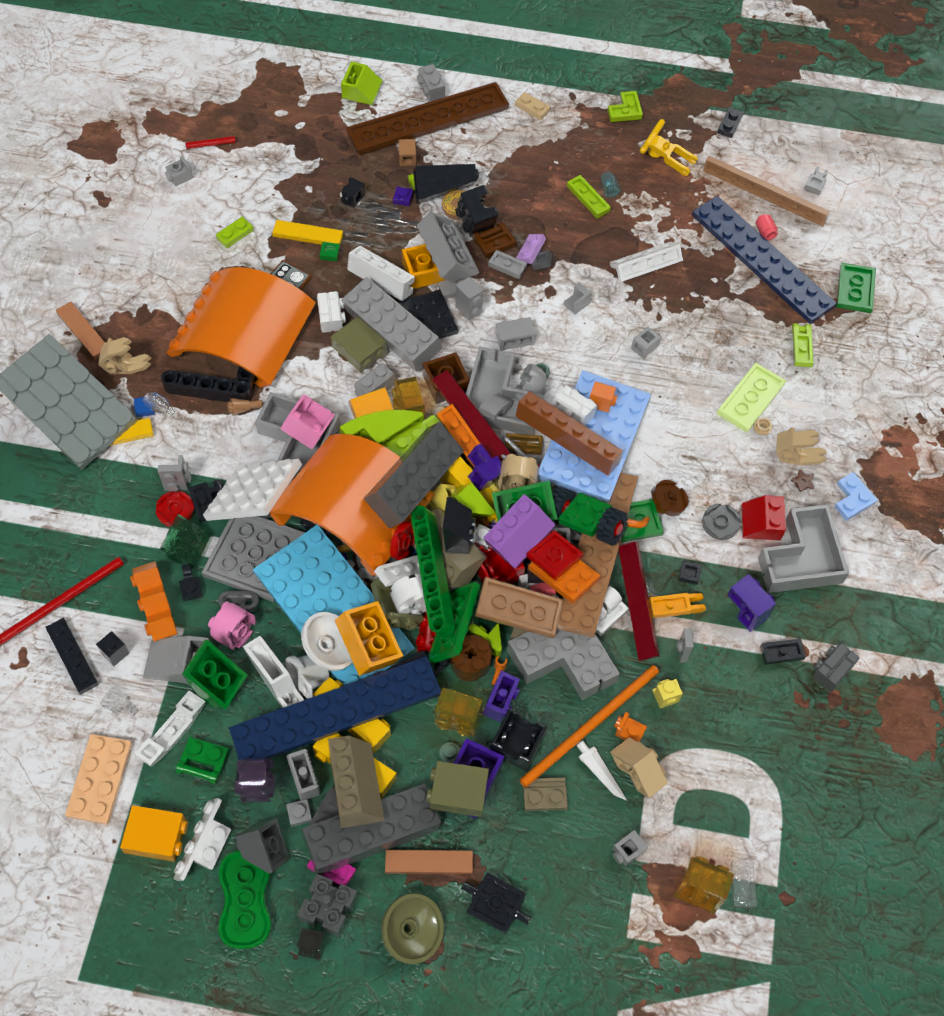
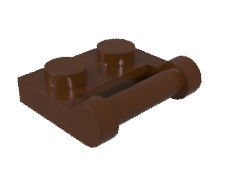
(500, 242)

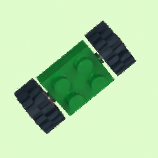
(589, 516)

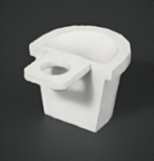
(305, 674)

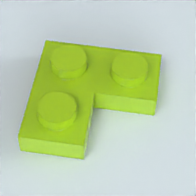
(628, 110)

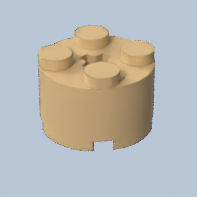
(517, 471)

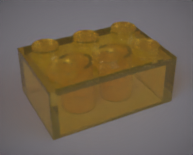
(704, 884)

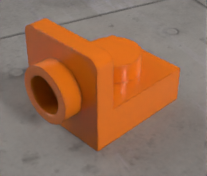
(629, 728)

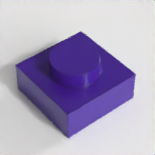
(403, 196)

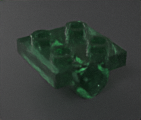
(185, 541)

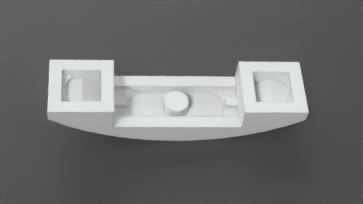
(172, 730)

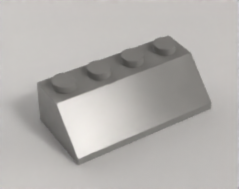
(446, 247)

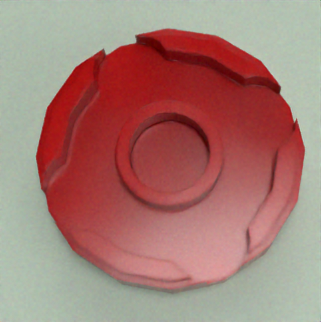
(173, 504)
(402, 540)

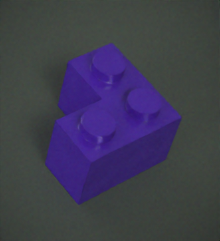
(752, 601)

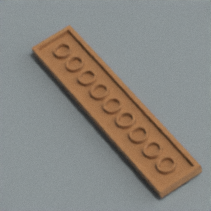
(585, 613)

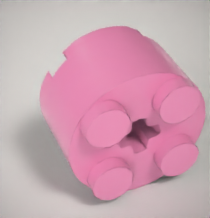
(231, 625)

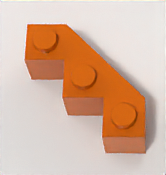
(153, 601)

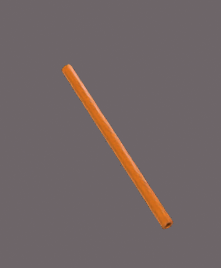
(589, 726)

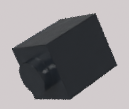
(112, 648)

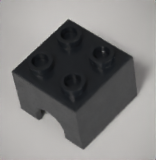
(473, 213)
(518, 740)

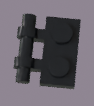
(202, 497)

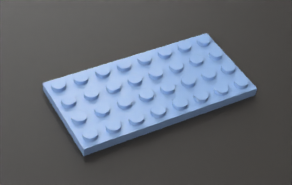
(617, 426)

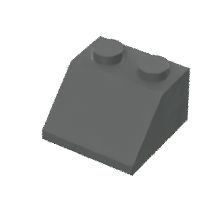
(263, 845)

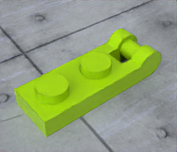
(802, 345)

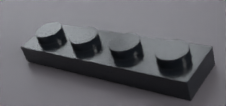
(72, 656)

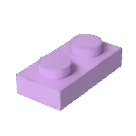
(531, 248)

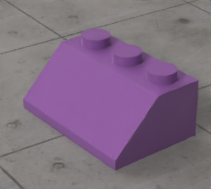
(519, 531)

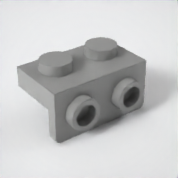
(175, 476)

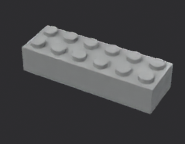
(393, 323)

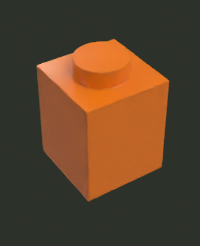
(603, 396)

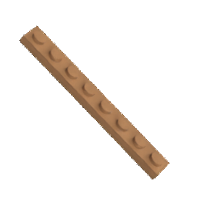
(766, 191)

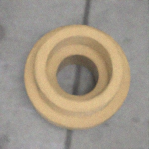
(766, 423)

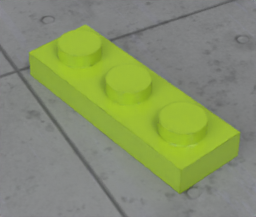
(588, 196)

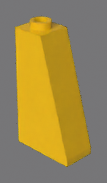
(458, 476)

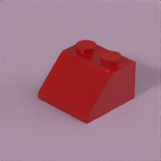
(764, 518)

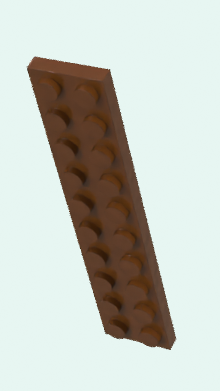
(427, 118)

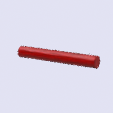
(210, 142)

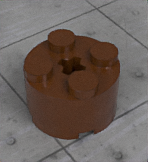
(479, 665)

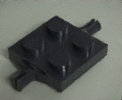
(496, 903)

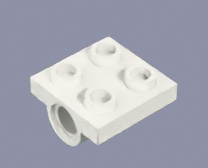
(612, 611)

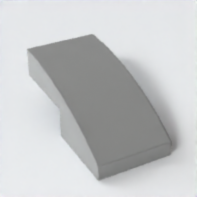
(495, 406)

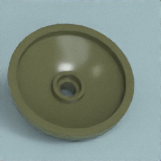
(423, 931)

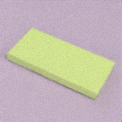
(751, 397)

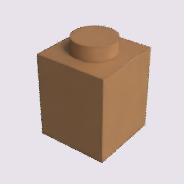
(407, 152)

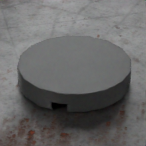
(721, 521)

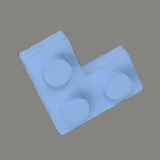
(857, 498)

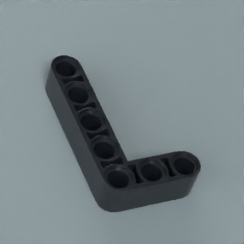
(177, 383)

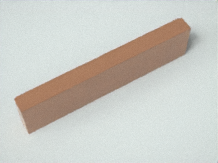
(81, 329)
(428, 862)

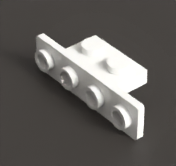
(206, 842)

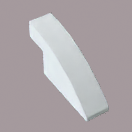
(272, 672)

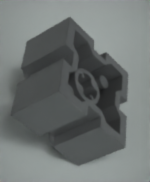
(328, 905)

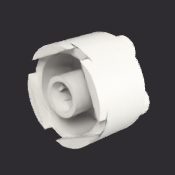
(408, 595)

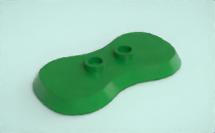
(245, 916)

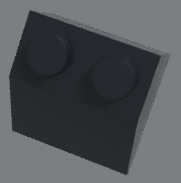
(458, 527)

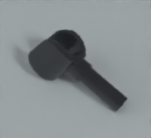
(442, 665)

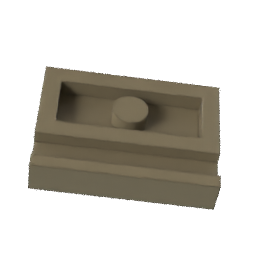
(545, 795)

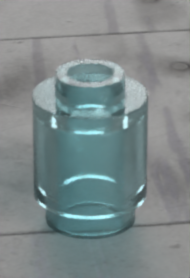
(609, 184)

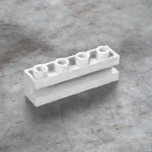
(381, 272)

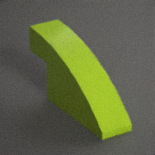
(382, 425)

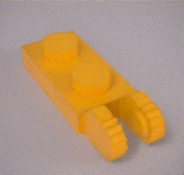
(676, 605)

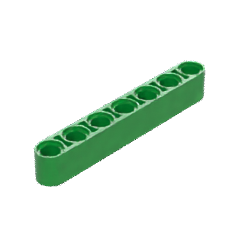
(426, 541)

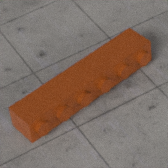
(569, 433)

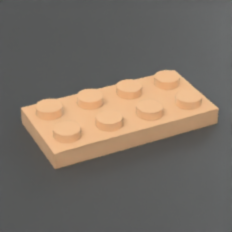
(99, 779)

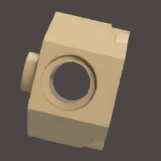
(117, 360)
(790, 447)

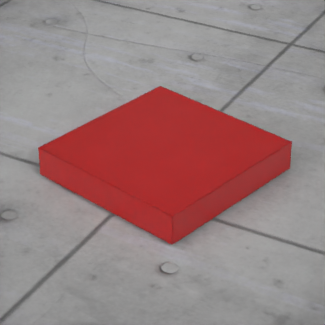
(554, 555)

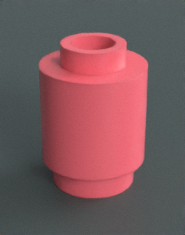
(766, 226)

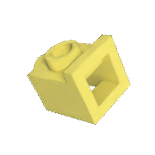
(667, 693)

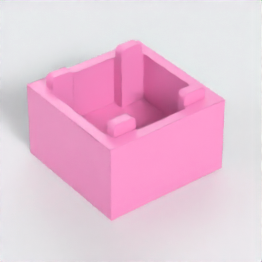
(307, 421)

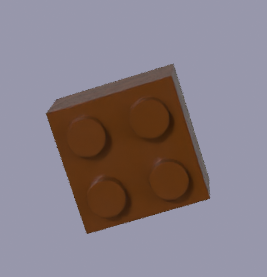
(437, 366)

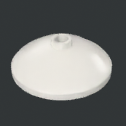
(322, 631)

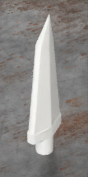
(594, 762)

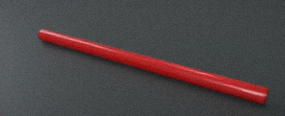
(60, 600)

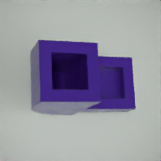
(485, 469)

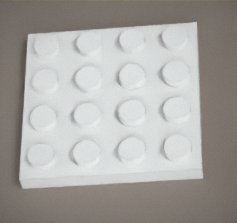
(252, 490)

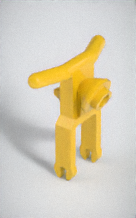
(661, 147)

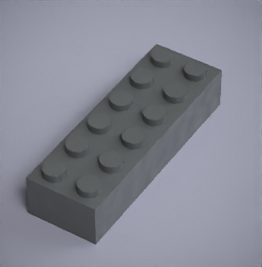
(413, 475)
(405, 819)

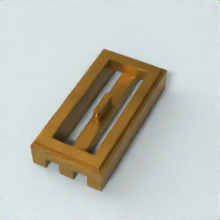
(527, 448)

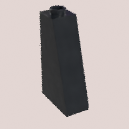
(438, 180)

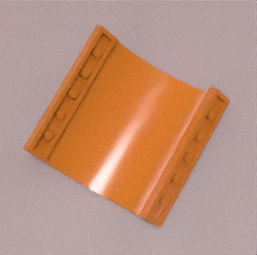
(245, 320)
(332, 495)

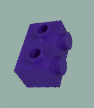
(500, 696)

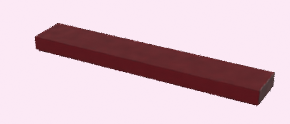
(480, 428)
(638, 601)

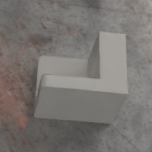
(579, 300)

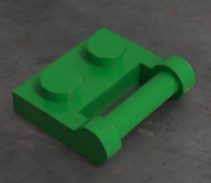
(205, 754)

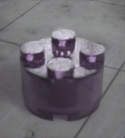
(255, 780)

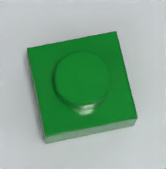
(329, 251)

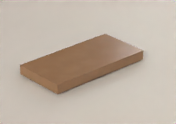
(519, 607)

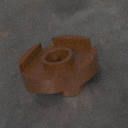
(663, 504)

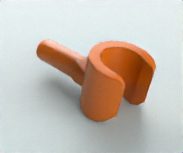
(498, 667)

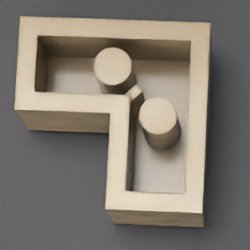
(641, 765)

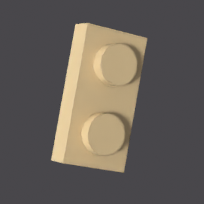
(532, 106)

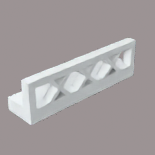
(647, 260)

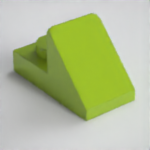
(493, 637)

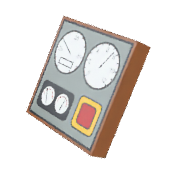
(292, 274)

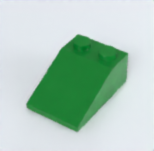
(539, 493)
(214, 676)

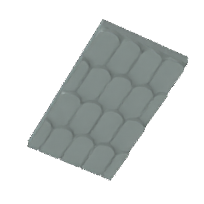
(65, 401)

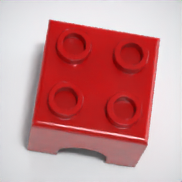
(498, 569)

